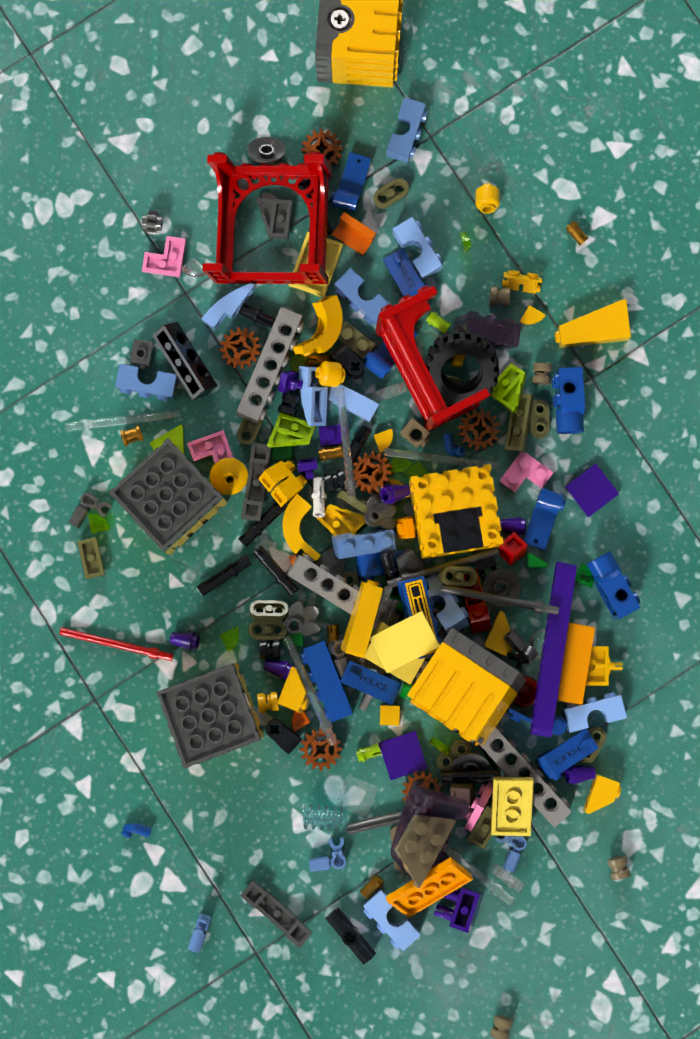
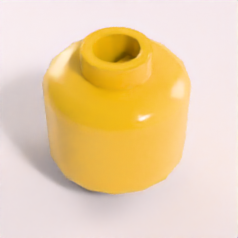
(487, 198)
(330, 374)

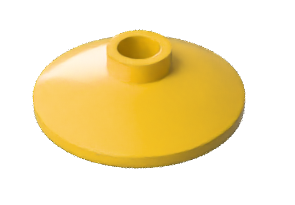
(225, 468)

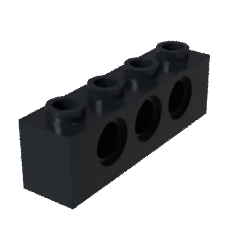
(184, 360)

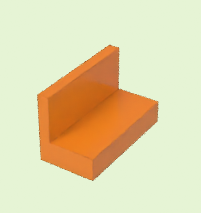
(354, 234)

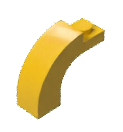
(328, 328)
(292, 519)

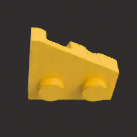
(341, 520)

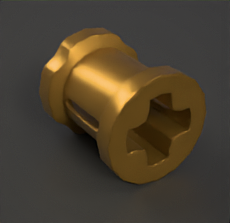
(131, 435)

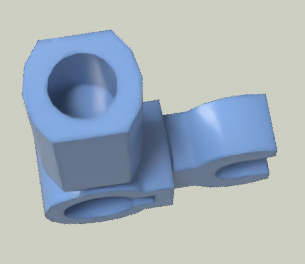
(513, 856)
(324, 863)
(199, 933)

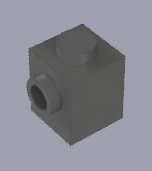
(142, 354)

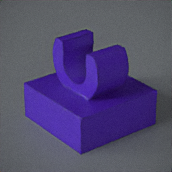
(289, 382)
(307, 465)

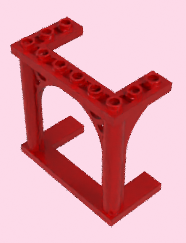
(227, 176)
(396, 328)

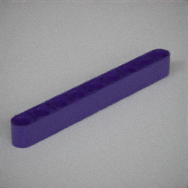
(553, 650)

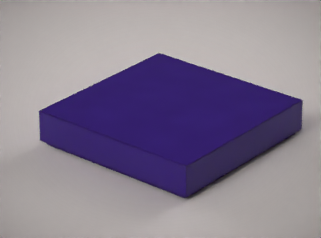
(591, 490)
(402, 755)

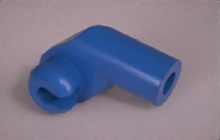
(451, 448)
(135, 828)

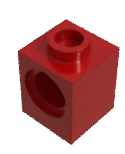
(513, 549)

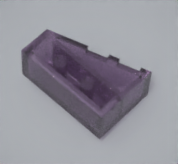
(499, 332)

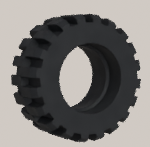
(464, 344)

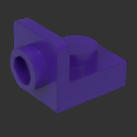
(330, 435)

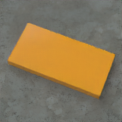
(575, 663)
(438, 883)

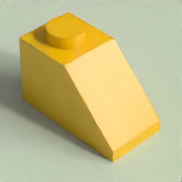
(495, 638)
(294, 693)
(602, 793)

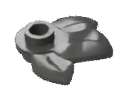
(382, 512)
(304, 617)

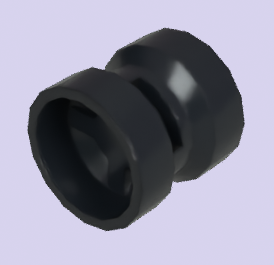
(289, 404)
(331, 482)
(265, 651)

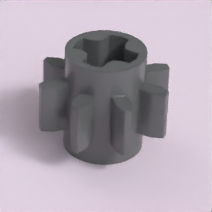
(152, 222)

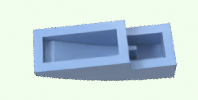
(227, 306)
(313, 397)
(355, 403)

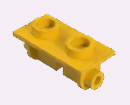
(529, 281)

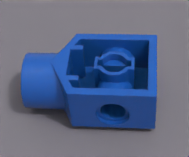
(569, 405)
(608, 581)

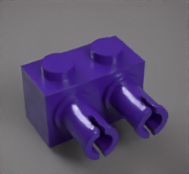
(465, 911)

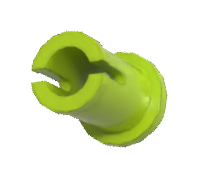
(438, 322)
(368, 752)

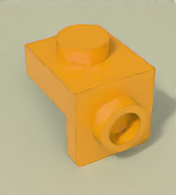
(406, 527)

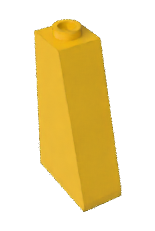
(597, 327)
(362, 619)

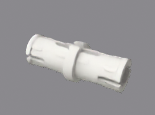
(318, 497)

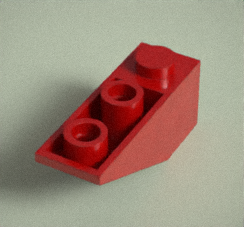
(477, 610)

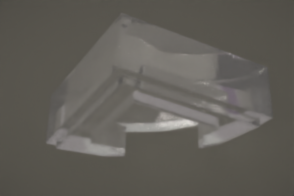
(193, 269)

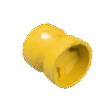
(272, 704)

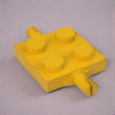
(600, 666)

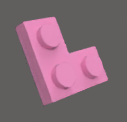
(169, 263)
(211, 445)
(525, 467)
(478, 805)

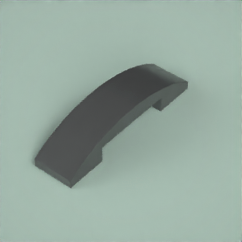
(255, 490)
(277, 913)

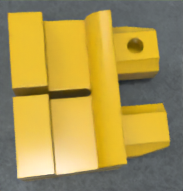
(282, 481)

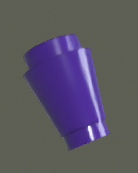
(393, 493)
(512, 525)
(186, 640)
(278, 668)
(579, 774)

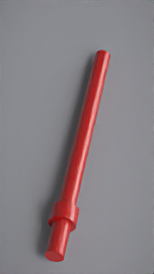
(152, 652)

